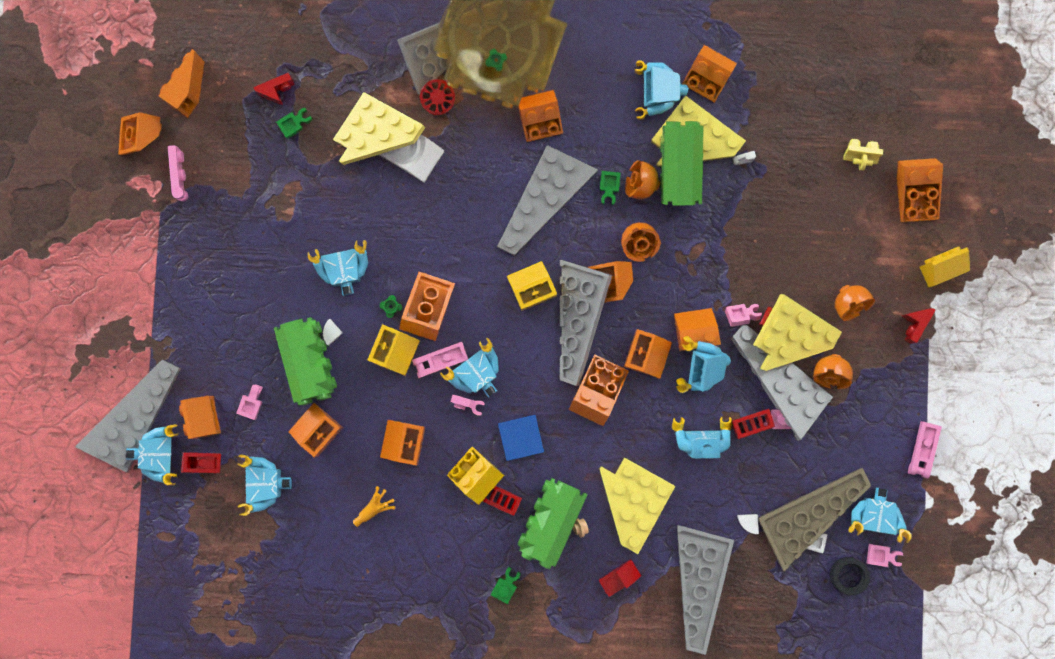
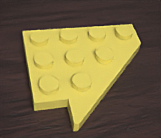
(374, 130)
(718, 139)
(793, 334)
(635, 501)

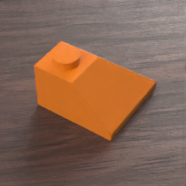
(137, 132)
(621, 278)

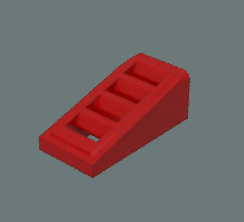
(768, 417)
(512, 511)

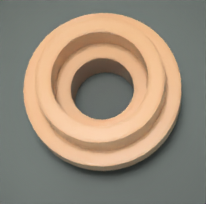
(580, 527)

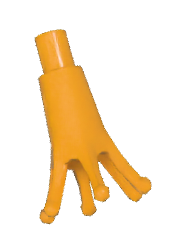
(373, 508)

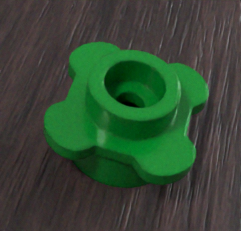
(501, 58)
(390, 301)

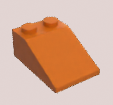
(426, 306)

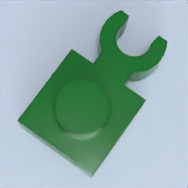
(291, 124)
(609, 183)
(504, 588)

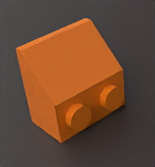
(698, 325)

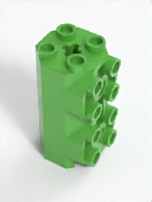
(681, 163)
(305, 361)
(551, 523)

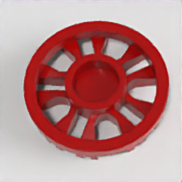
(437, 97)

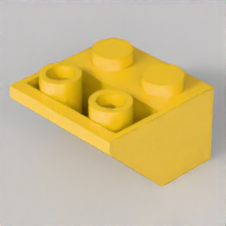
(946, 266)
(532, 286)
(393, 350)
(475, 475)

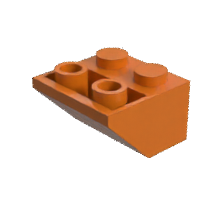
(709, 73)
(540, 116)
(647, 353)
(199, 417)
(315, 430)
(402, 442)

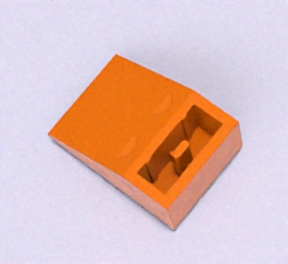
(184, 87)
(919, 189)
(598, 390)

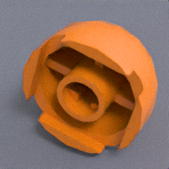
(643, 180)
(640, 241)
(853, 300)
(833, 371)

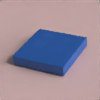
(521, 437)

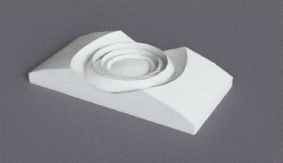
(417, 158)

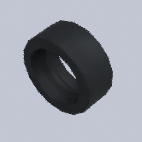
(865, 576)

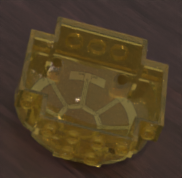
(511, 27)

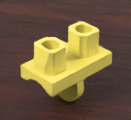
(863, 155)

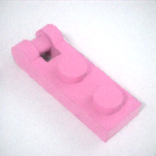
(177, 174)
(441, 359)
(925, 449)

